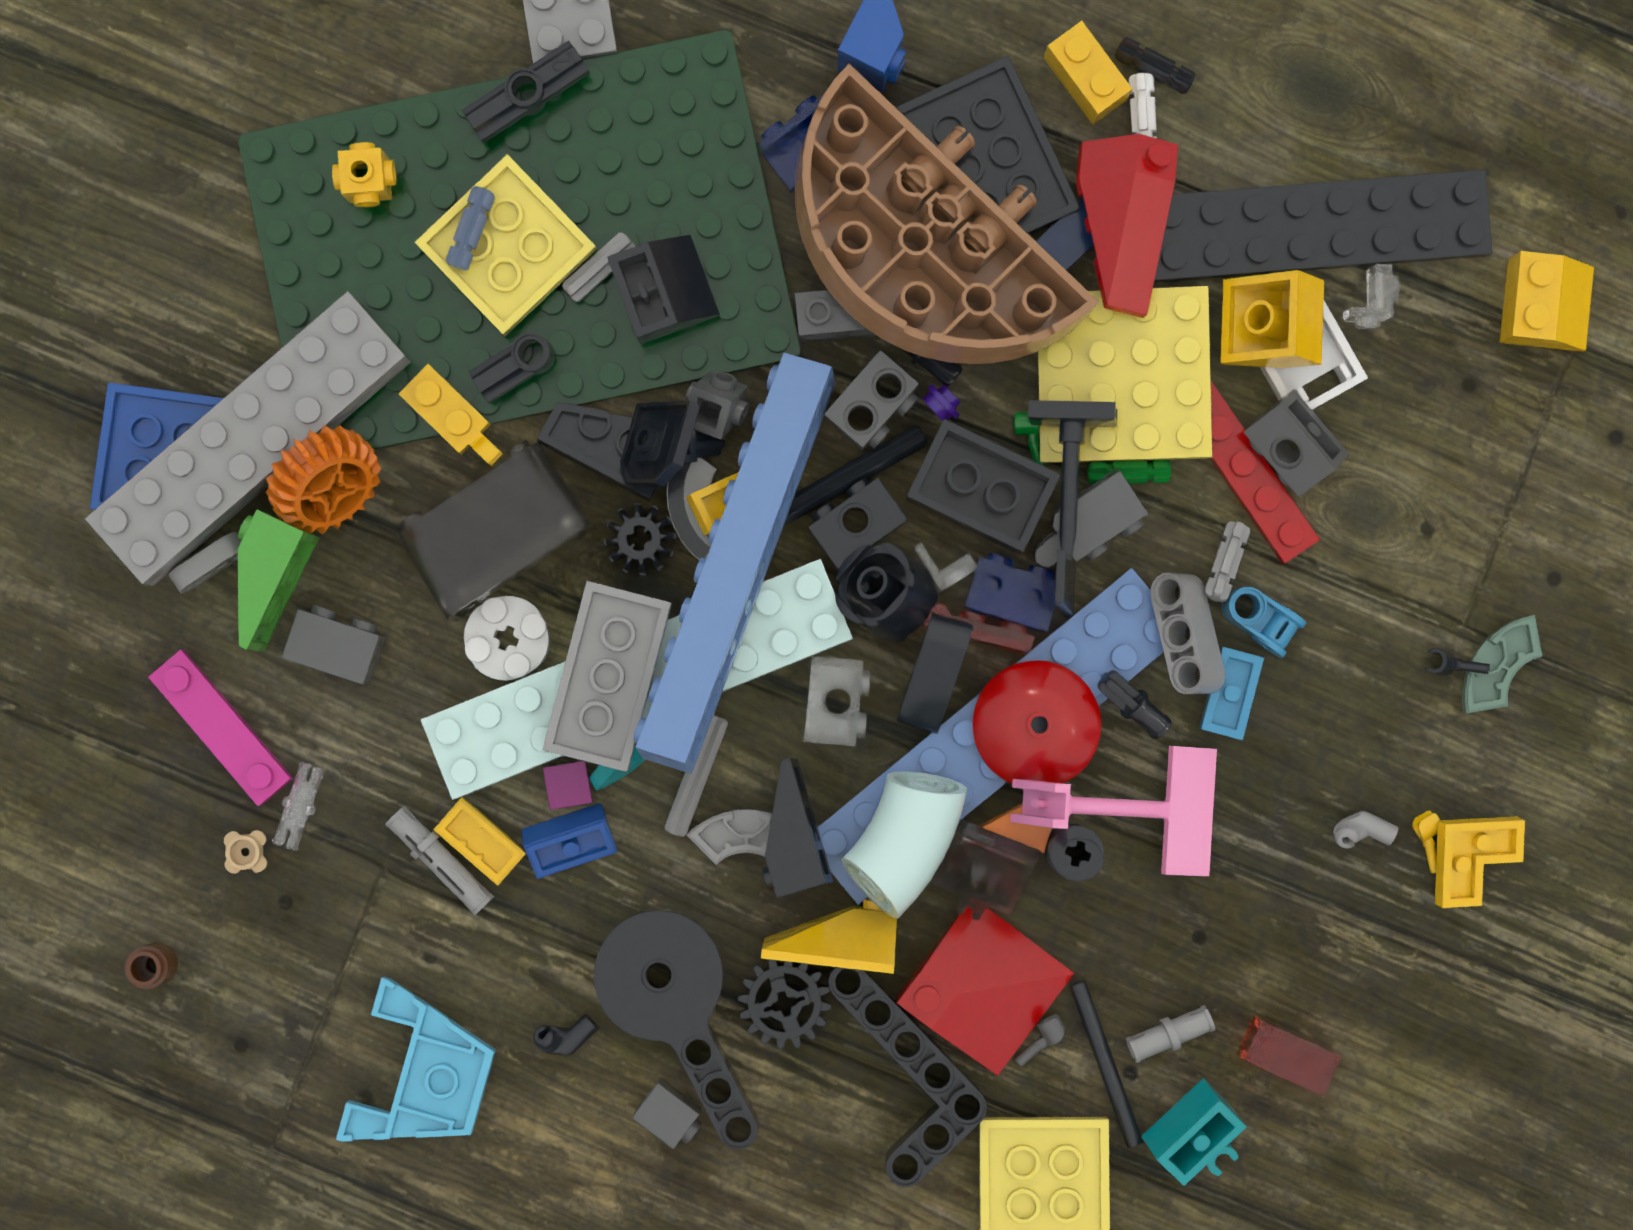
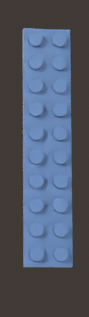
(1105, 635)

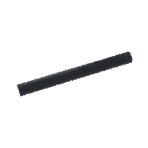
(1106, 1064)

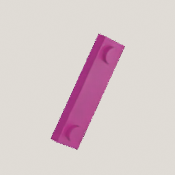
(220, 727)

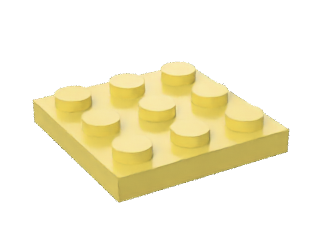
(521, 251)
(1044, 1173)

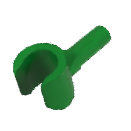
(1023, 427)

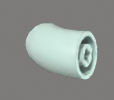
(906, 838)

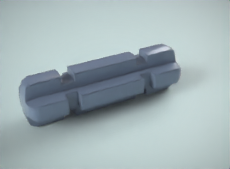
(470, 228)

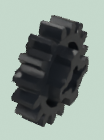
(790, 1019)

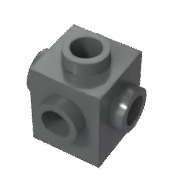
(720, 403)

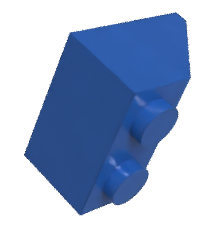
(874, 44)

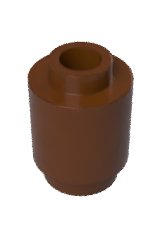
(139, 970)

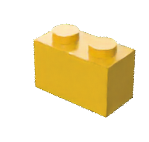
(1087, 72)

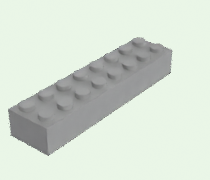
(231, 449)

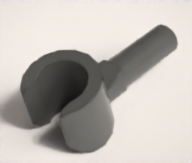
(1052, 1033)

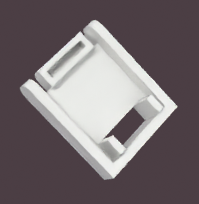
(1335, 355)

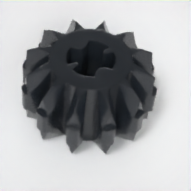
(651, 548)

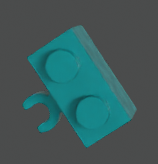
(1195, 1133)

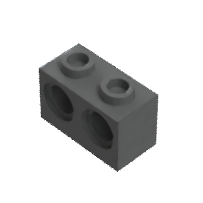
(824, 318)
(863, 395)

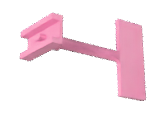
(1185, 810)

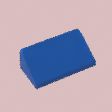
(568, 840)

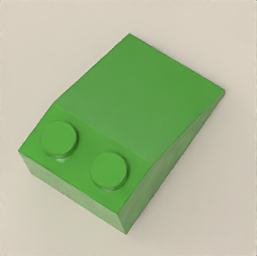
(268, 572)

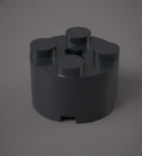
(885, 591)

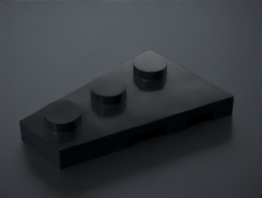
(591, 440)

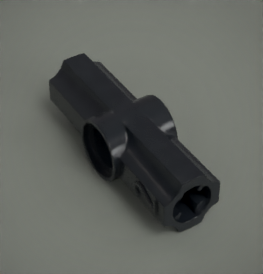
(549, 74)

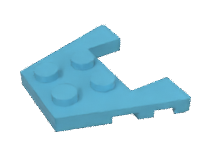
(439, 1079)

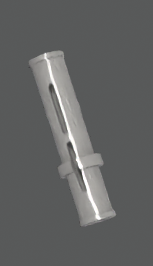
(435, 855)

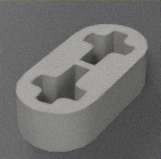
(206, 563)

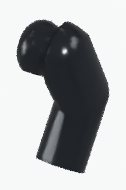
(564, 1040)

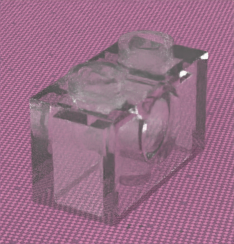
(824, 677)

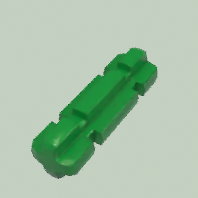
(1133, 471)

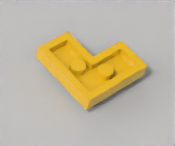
(1464, 850)

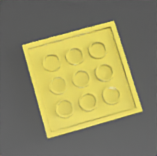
(1148, 367)

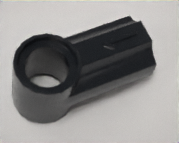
(509, 369)

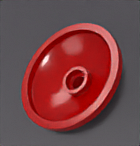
(1005, 716)

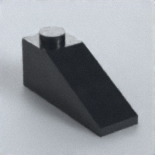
(794, 844)

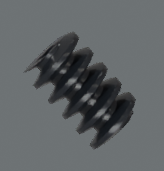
(1078, 867)

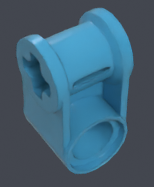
(1269, 622)

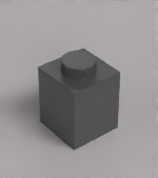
(668, 1114)

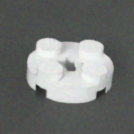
(528, 626)

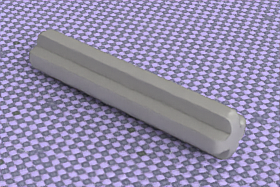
(693, 784)

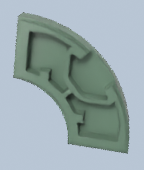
(1506, 653)

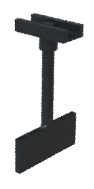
(1072, 419)

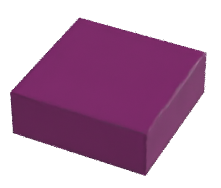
(568, 785)

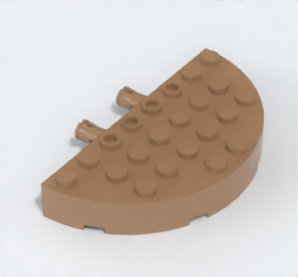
(918, 242)

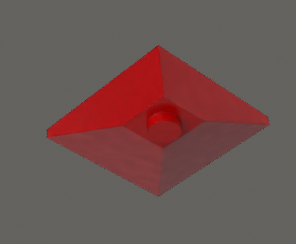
(984, 987)

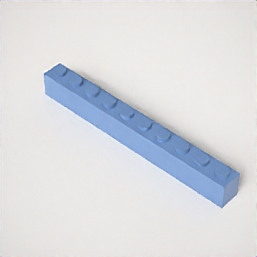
(735, 563)

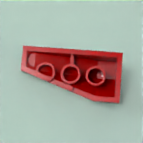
(1127, 204)

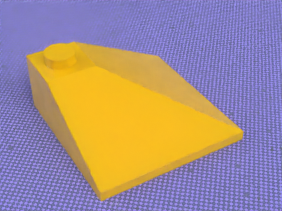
(844, 939)

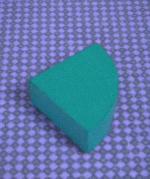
(605, 776)

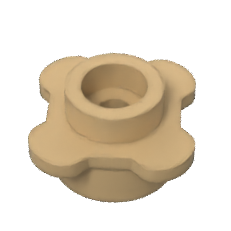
(236, 860)

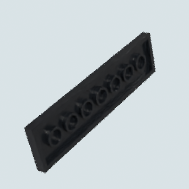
(1326, 226)

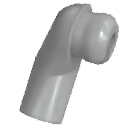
(1361, 825)

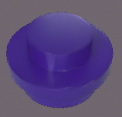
(942, 402)

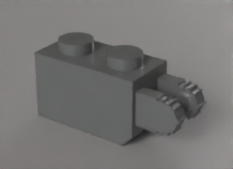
(1102, 513)

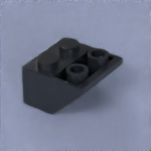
(663, 287)

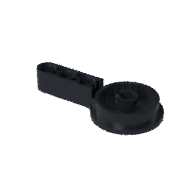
(673, 1011)

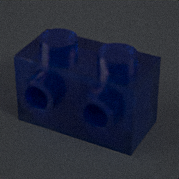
(1012, 593)

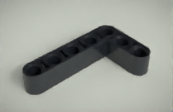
(915, 1064)

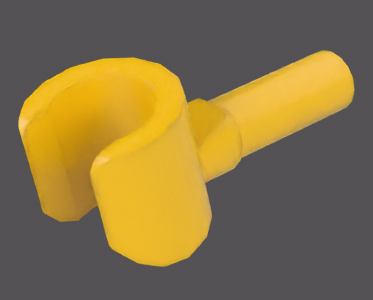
(1426, 827)

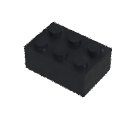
(982, 487)

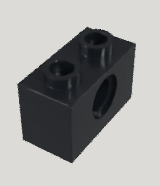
(881, 513)

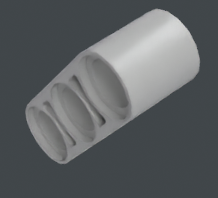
(1202, 647)

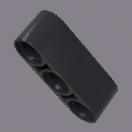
(935, 673)

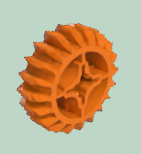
(323, 479)

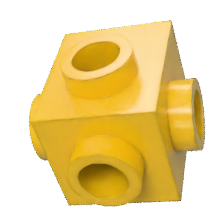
(372, 187)

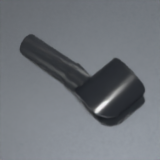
(1452, 664)

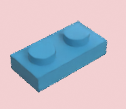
(1229, 707)

